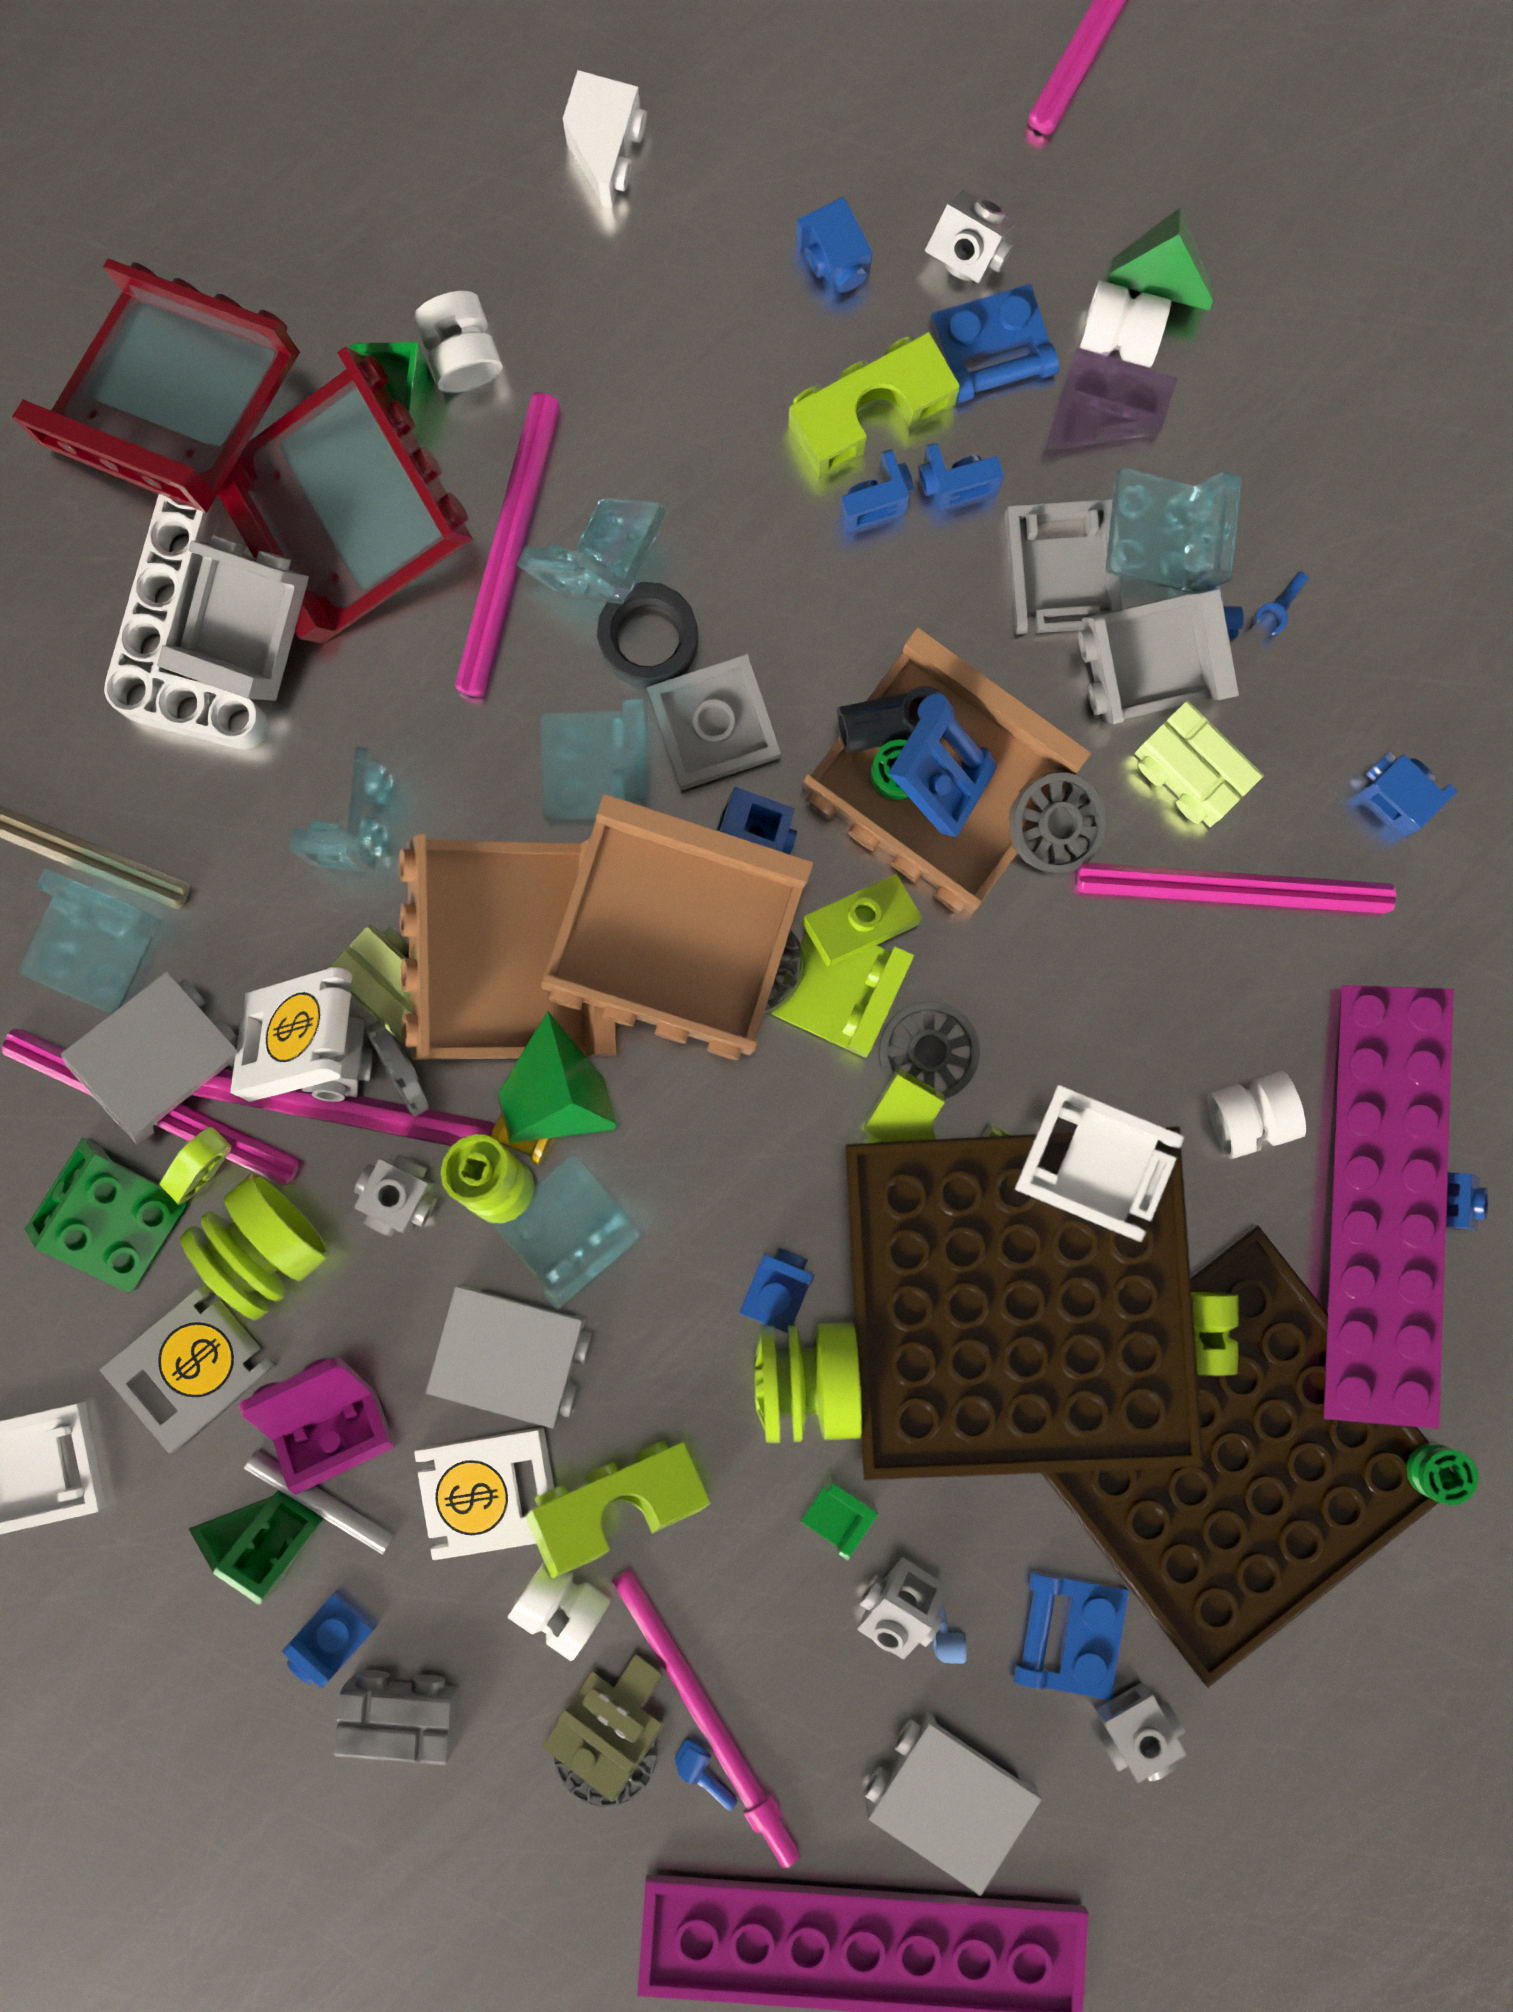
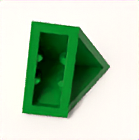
(1165, 264)
(407, 373)
(554, 1089)
(257, 1543)

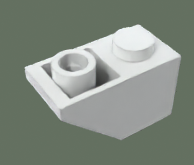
(599, 129)

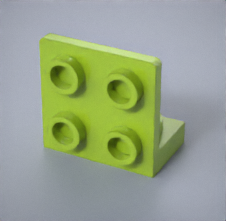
(847, 999)

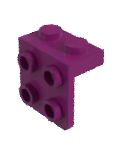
(319, 1422)

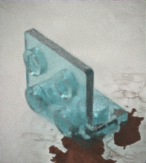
(1173, 530)
(606, 555)
(592, 757)
(365, 839)
(88, 943)
(569, 1231)

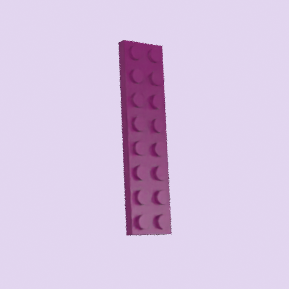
(1389, 1206)
(858, 1949)

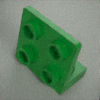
(103, 1218)

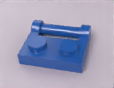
(990, 328)
(932, 775)
(1088, 1639)

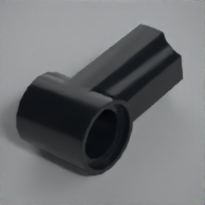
(879, 720)

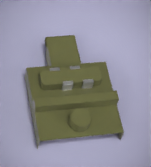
(606, 1730)

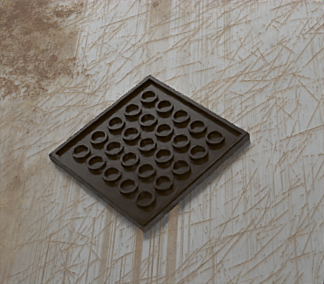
(1011, 1326)
(1282, 1492)

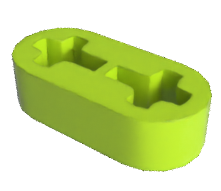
(195, 1165)

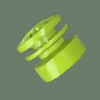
(243, 1255)
(809, 1382)

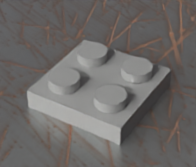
(714, 722)

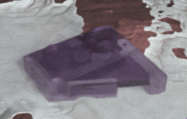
(1108, 402)

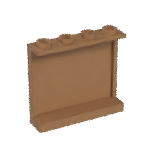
(1016, 736)
(675, 927)
(480, 944)

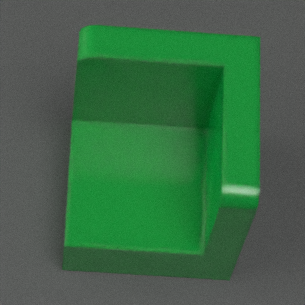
(840, 1515)

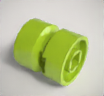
(487, 1178)
(1215, 1316)

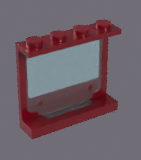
(167, 387)
(345, 498)

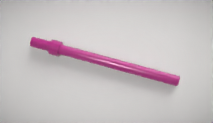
(760, 1808)

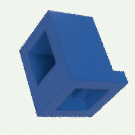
(835, 245)
(1404, 792)
(758, 820)

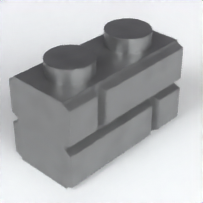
(396, 1719)

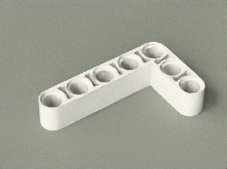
(169, 619)

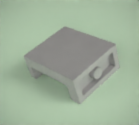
(238, 620)
(1158, 656)
(151, 1055)
(508, 1357)
(950, 1802)

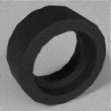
(648, 595)

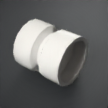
(1125, 324)
(456, 336)
(1263, 1112)
(567, 1628)

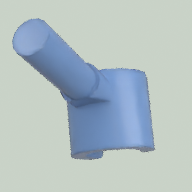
(949, 1646)

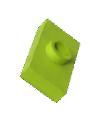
(862, 920)

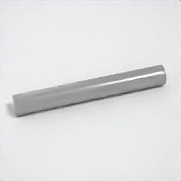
(322, 1504)

